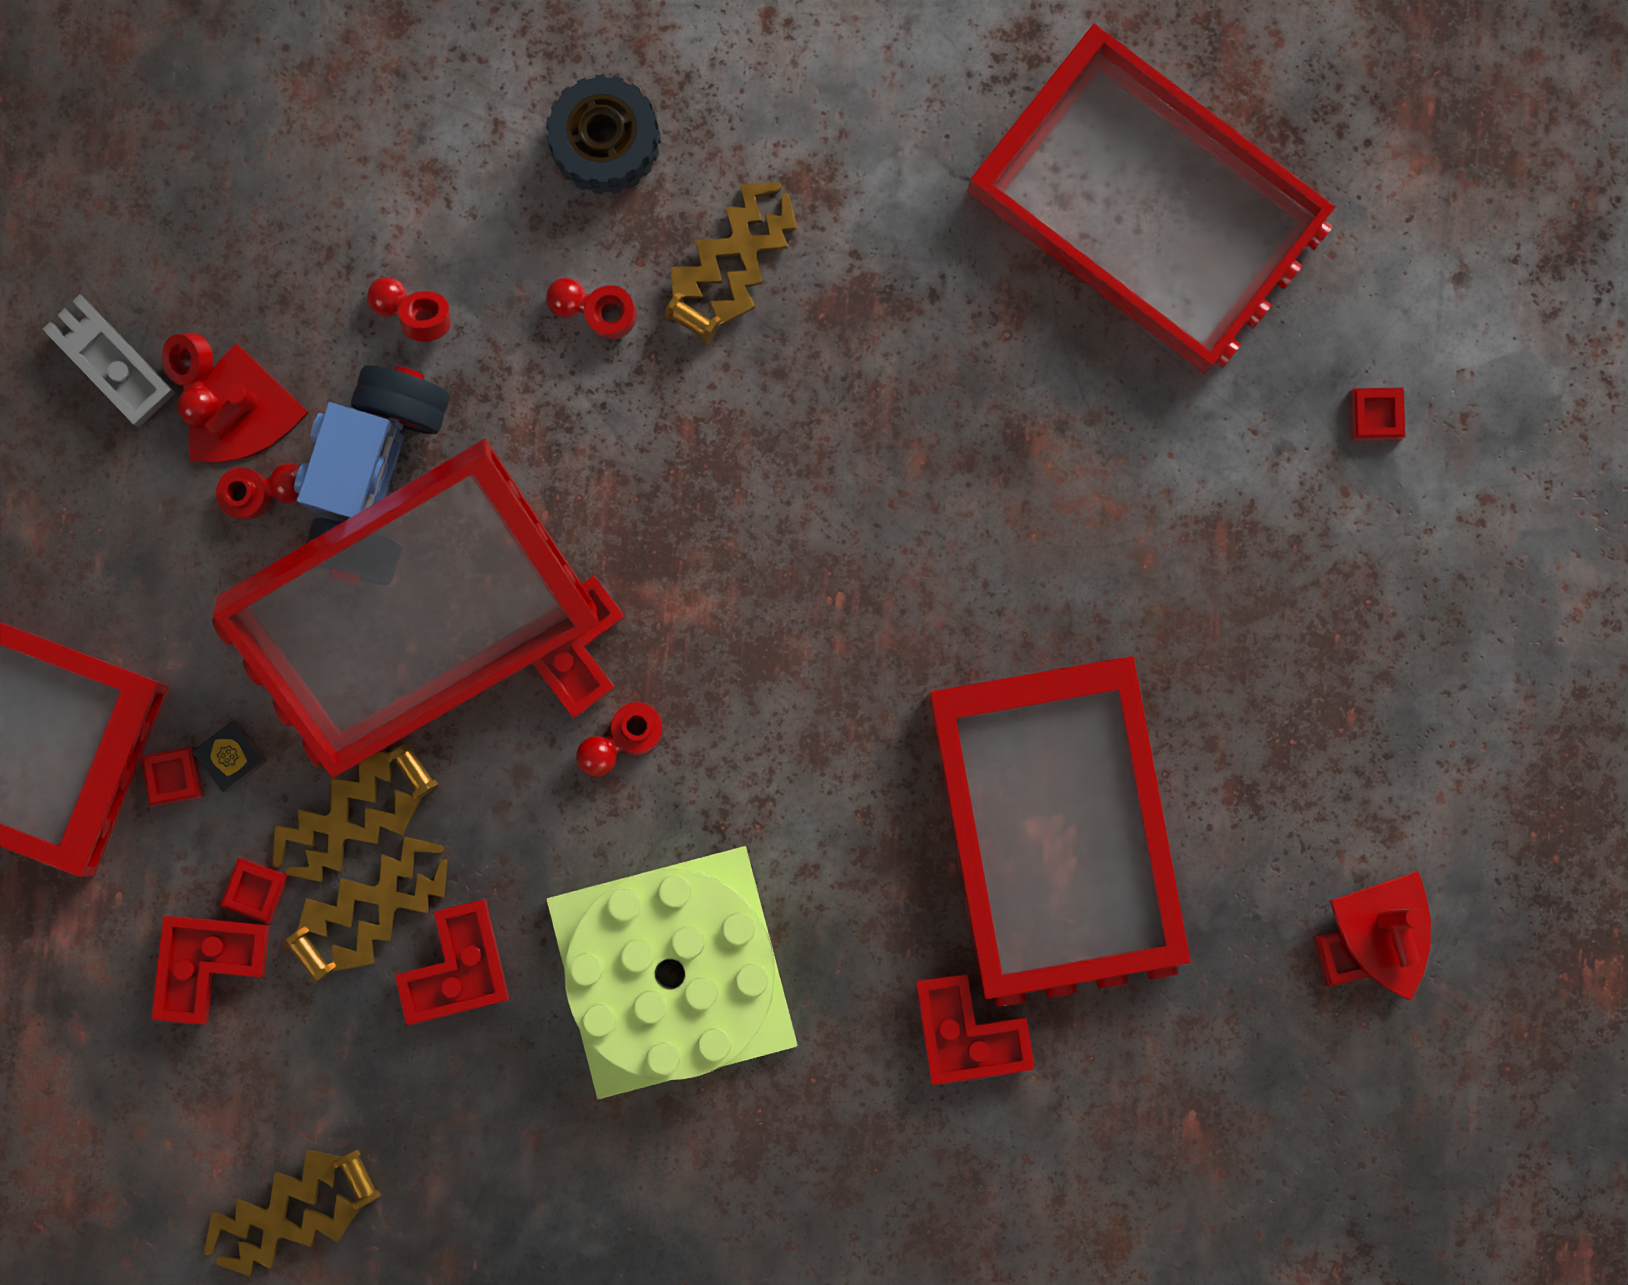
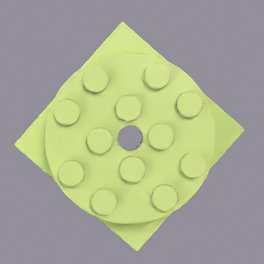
(687, 912)

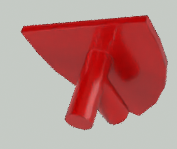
(250, 414)
(1388, 931)

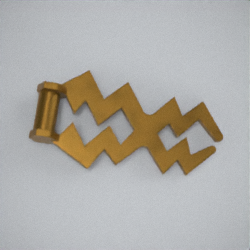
(739, 244)
(337, 823)
(383, 894)
(273, 1220)

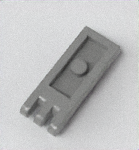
(111, 363)

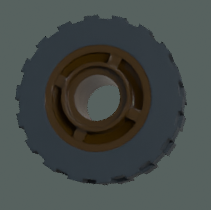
(596, 105)

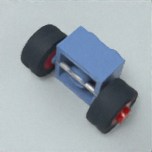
(361, 446)

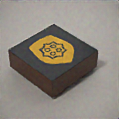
(229, 756)

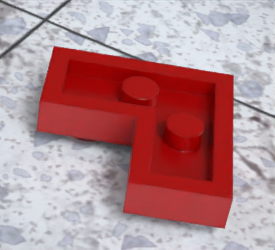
(571, 668)
(191, 954)
(469, 975)
(958, 1046)

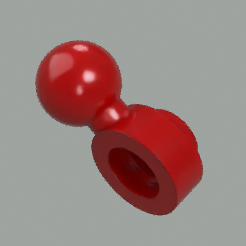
(568, 298)
(422, 315)
(188, 363)
(258, 490)
(598, 755)

